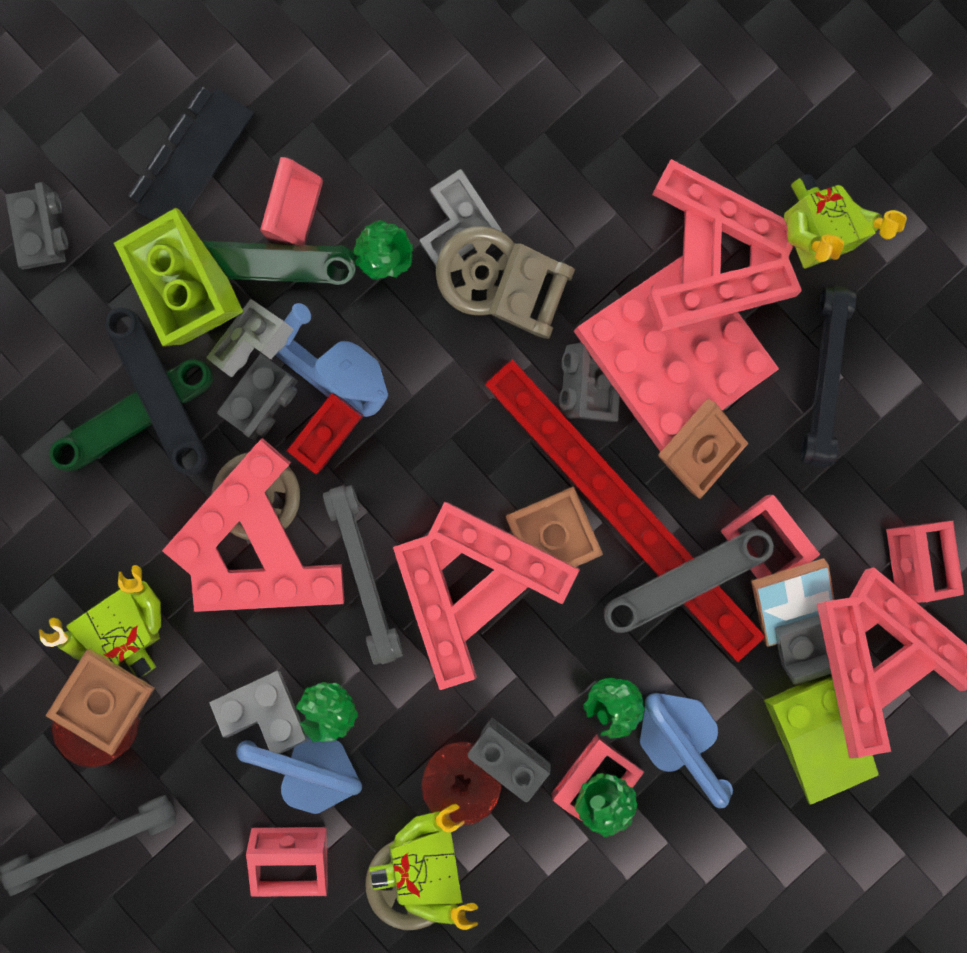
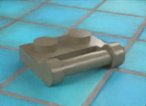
(521, 287)

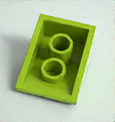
(177, 279)
(815, 739)

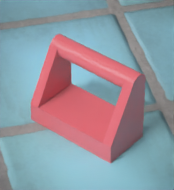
(291, 204)
(783, 526)
(912, 561)
(585, 767)
(287, 847)

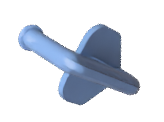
(341, 370)
(675, 736)
(313, 776)

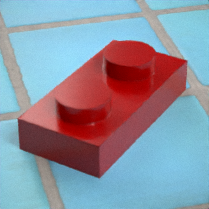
(325, 433)

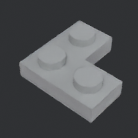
(463, 210)
(249, 330)
(263, 703)

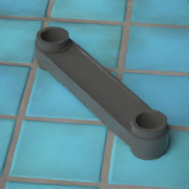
(689, 580)
(384, 642)
(23, 873)

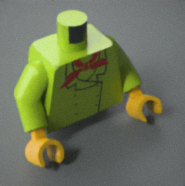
(831, 223)
(116, 627)
(426, 870)

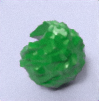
(383, 250)
(617, 703)
(327, 712)
(606, 804)

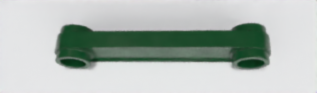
(283, 261)
(122, 420)

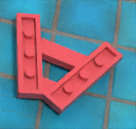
(703, 289)
(283, 578)
(448, 625)
(865, 690)

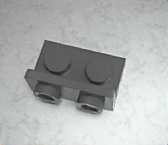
(36, 227)
(586, 388)
(258, 398)
(803, 650)
(509, 760)

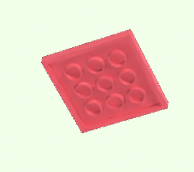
(674, 370)

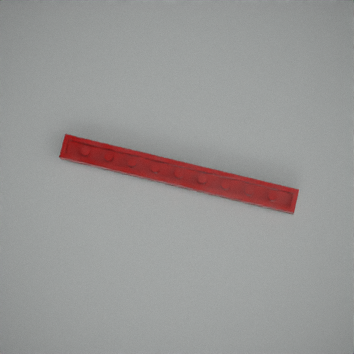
(617, 503)

